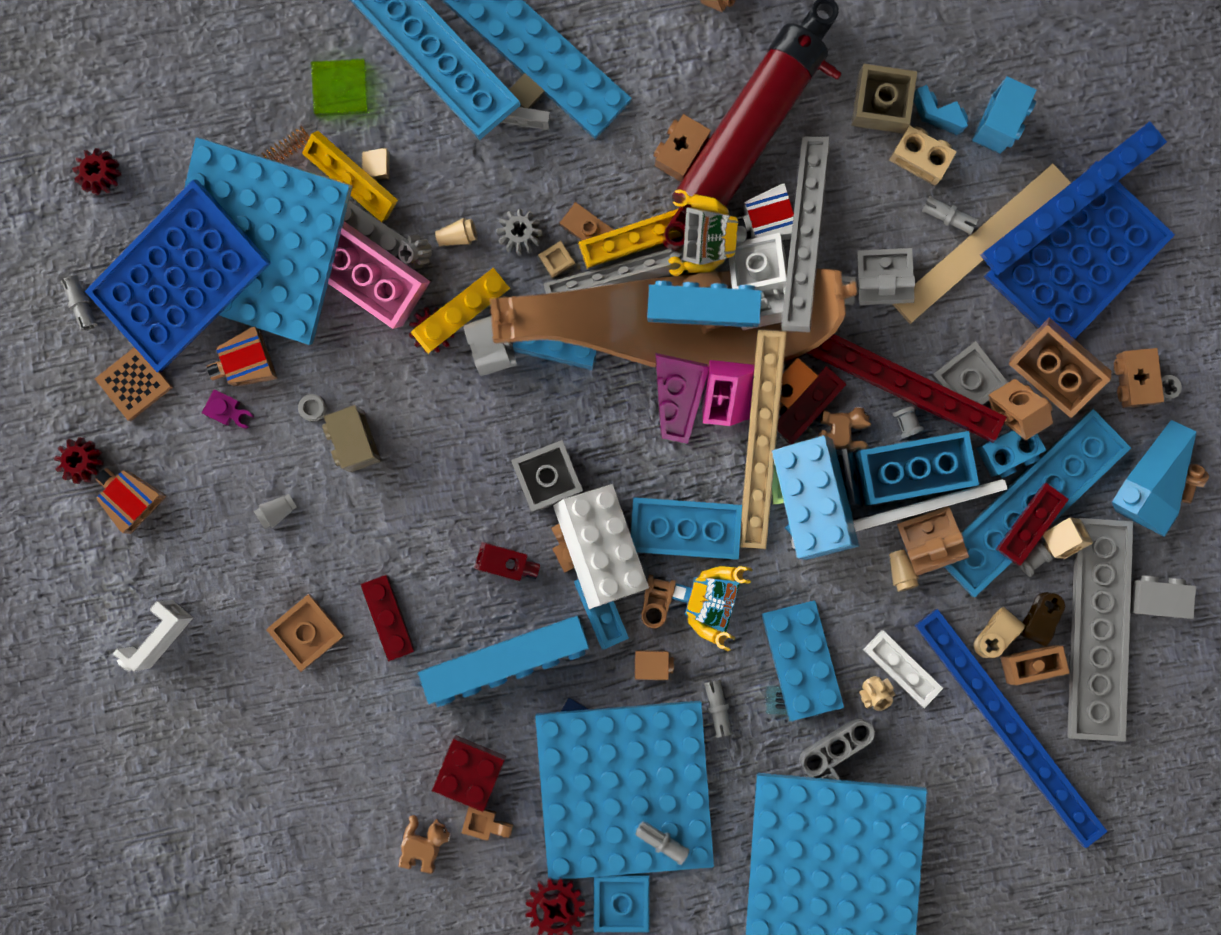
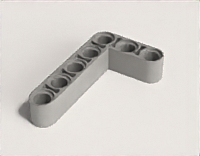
(828, 759)

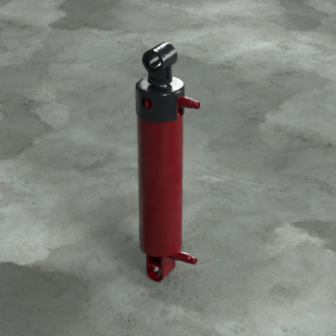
(757, 113)

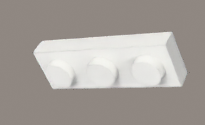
(903, 669)

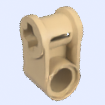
(1001, 630)

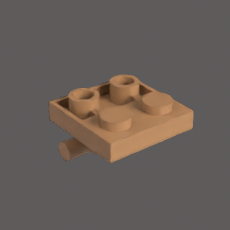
(933, 540)

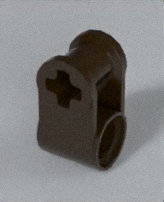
(1041, 621)

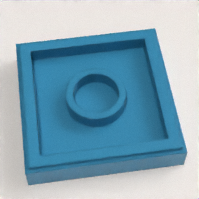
(621, 903)

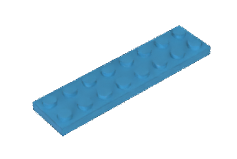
(547, 59)
(442, 61)
(1067, 466)

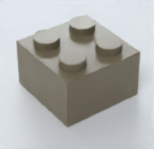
(884, 98)
(351, 439)

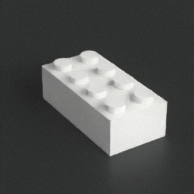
(600, 546)

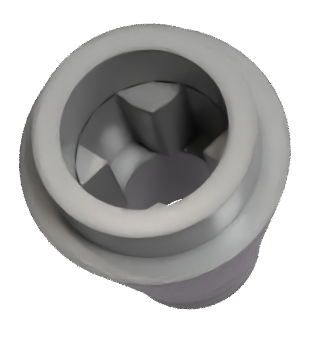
(274, 511)

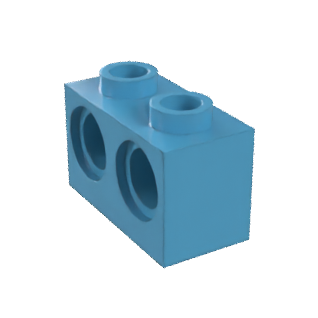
(1009, 445)

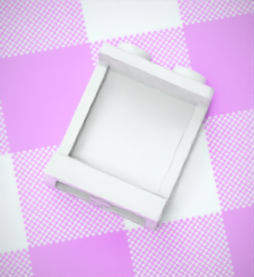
(173, 623)

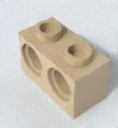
(919, 162)

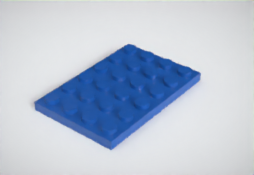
(1084, 261)
(177, 276)

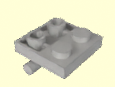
(885, 276)

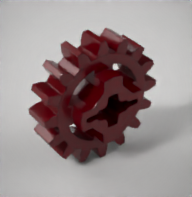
(545, 902)

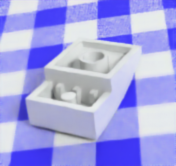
(763, 265)

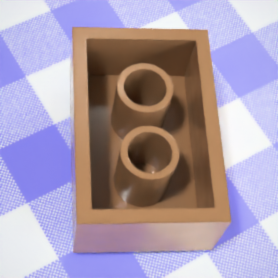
(1060, 367)

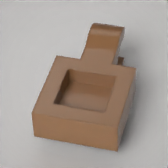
(561, 551)
(482, 824)

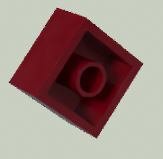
(469, 773)

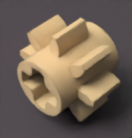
(877, 693)

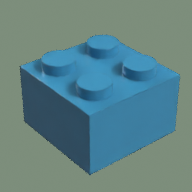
(1004, 115)

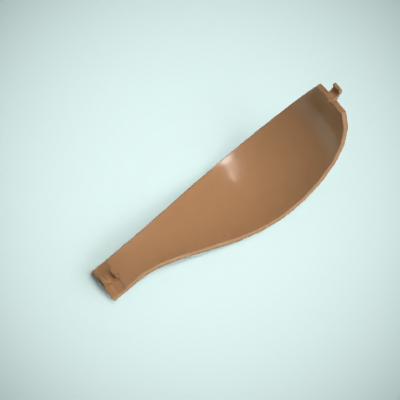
(617, 323)

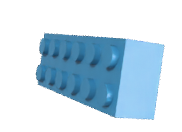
(502, 660)

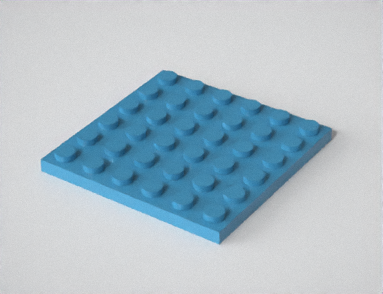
(291, 220)
(612, 772)
(834, 857)

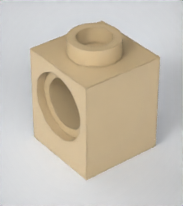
(1066, 538)

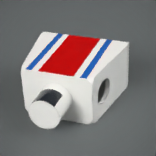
(768, 214)

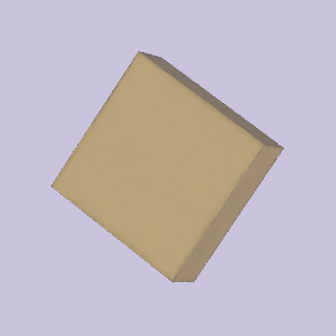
(556, 259)

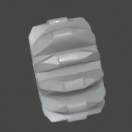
(530, 232)

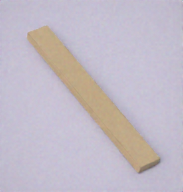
(968, 253)
(762, 438)

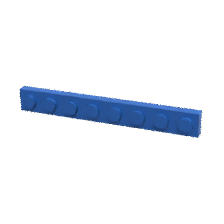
(1073, 198)

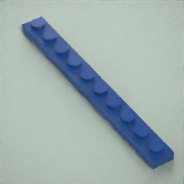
(1010, 728)

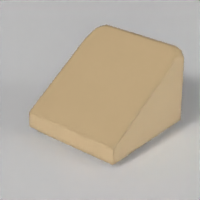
(376, 163)

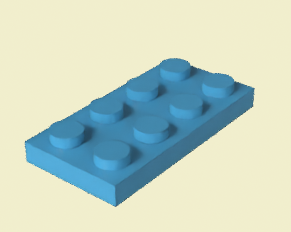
(686, 528)
(802, 660)

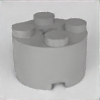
(488, 356)

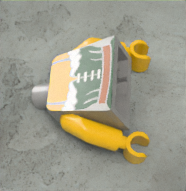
(708, 235)

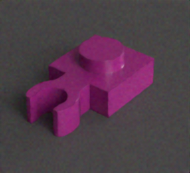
(224, 409)

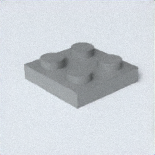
(971, 374)

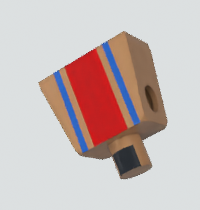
(243, 360)
(127, 499)

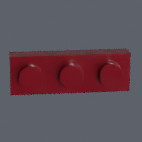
(809, 405)
(1032, 524)
(387, 617)

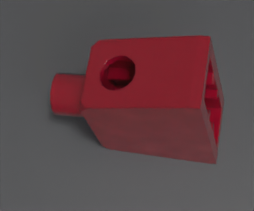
(494, 558)

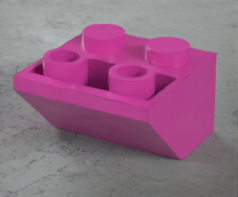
(727, 393)

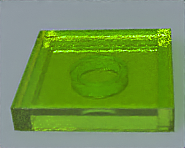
(339, 87)

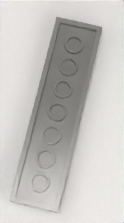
(1101, 632)

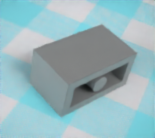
(1162, 599)

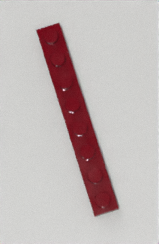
(910, 387)

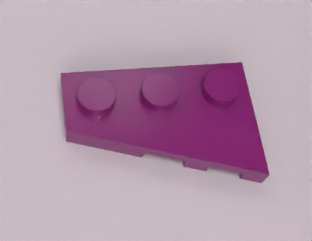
(679, 395)

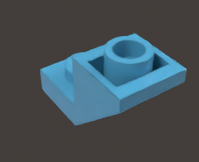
(949, 117)

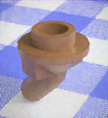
(1195, 477)

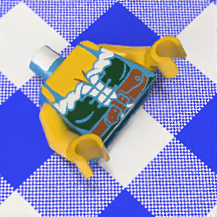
(712, 601)

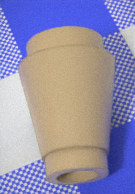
(457, 233)
(902, 571)

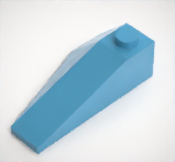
(1157, 482)

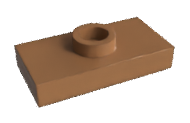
(583, 223)

